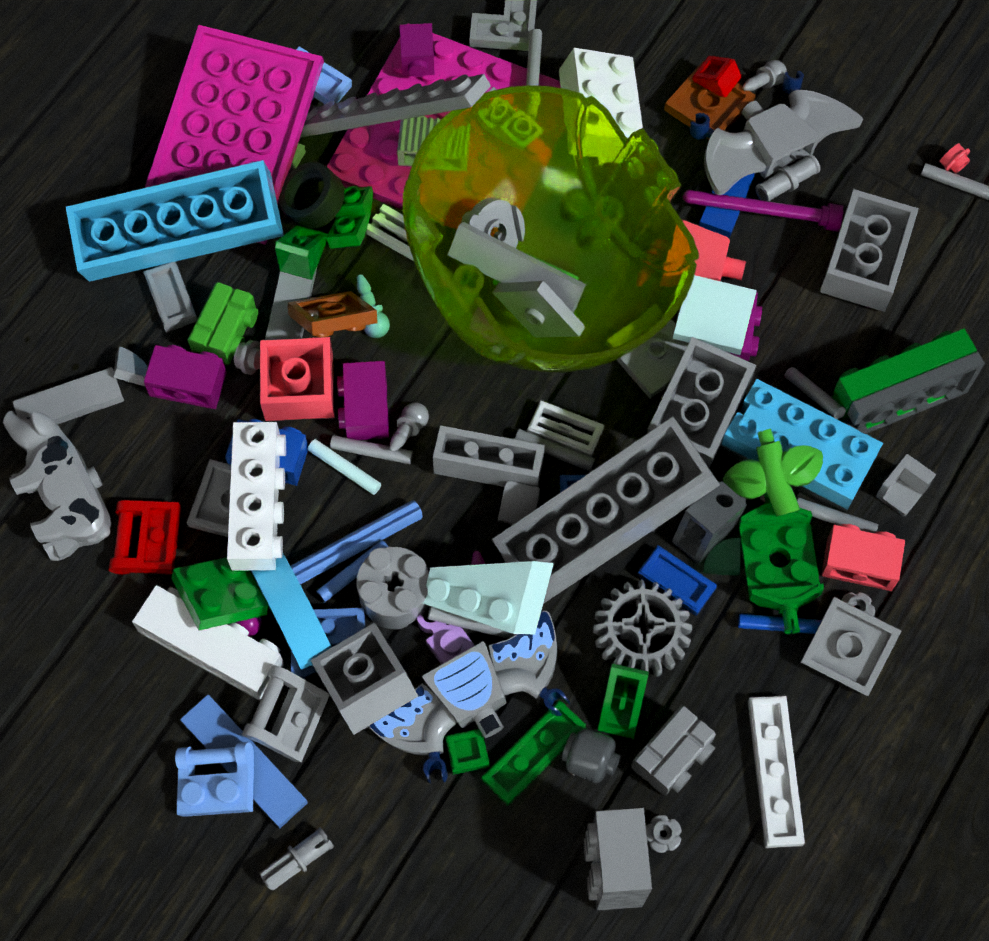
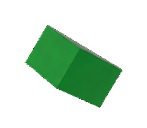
(300, 251)
(623, 701)

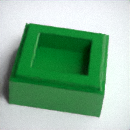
(467, 751)

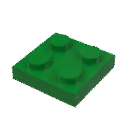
(218, 594)

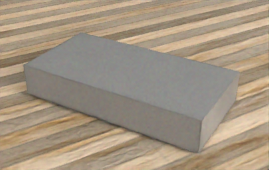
(170, 296)

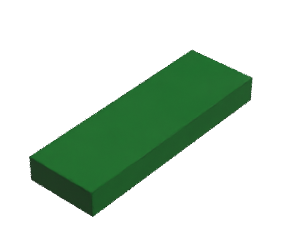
(532, 753)

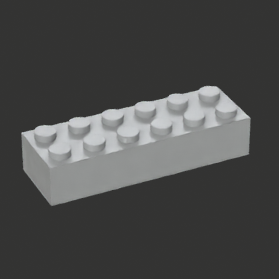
(610, 507)

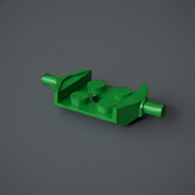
(777, 587)

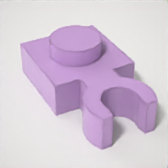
(446, 640)

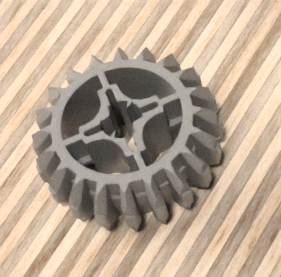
(655, 626)

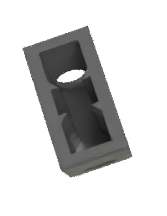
(709, 522)

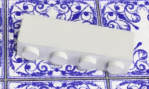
(219, 650)

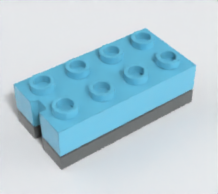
(794, 423)

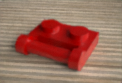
(156, 537)

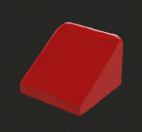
(718, 75)

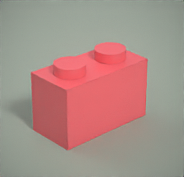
(863, 557)

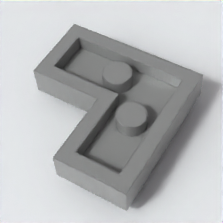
(507, 30)

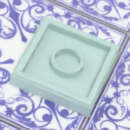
(715, 314)

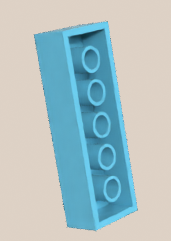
(174, 221)

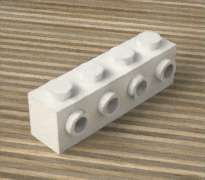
(254, 496)

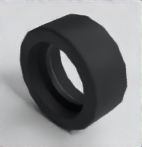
(327, 204)

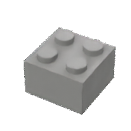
(364, 678)

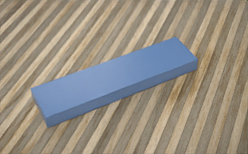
(270, 787)

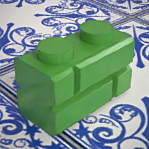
(223, 322)

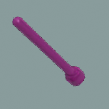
(826, 216)

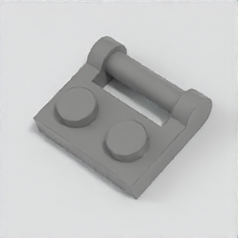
(296, 718)

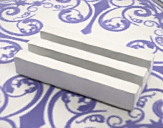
(381, 220)
(569, 417)

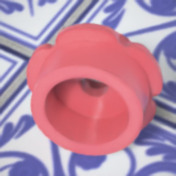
(955, 158)

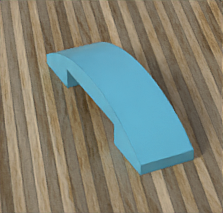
(292, 612)

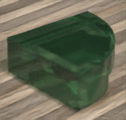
(724, 558)

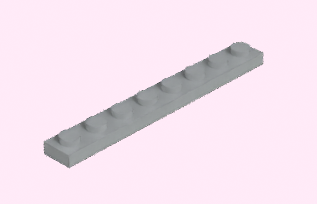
(395, 105)

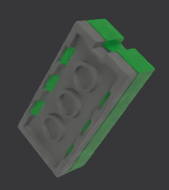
(908, 381)

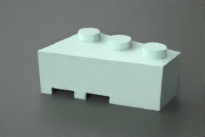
(493, 594)

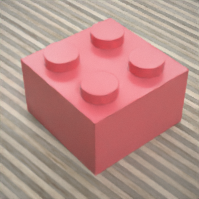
(296, 379)

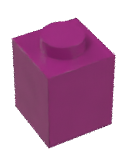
(417, 49)

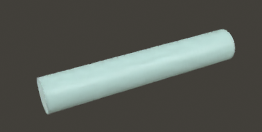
(344, 466)

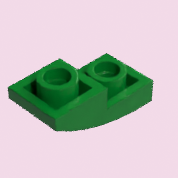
(352, 218)

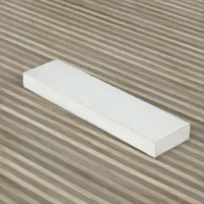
(776, 772)

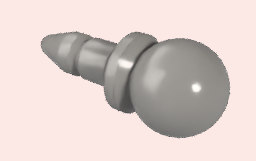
(766, 76)
(409, 424)

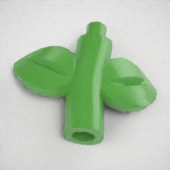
(775, 473)

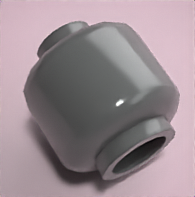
(590, 755)

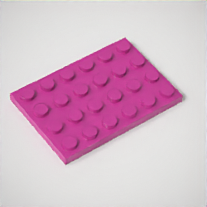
(236, 107)

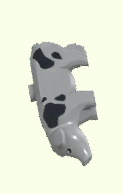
(63, 484)

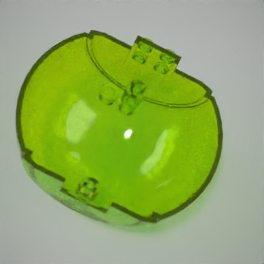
(586, 207)

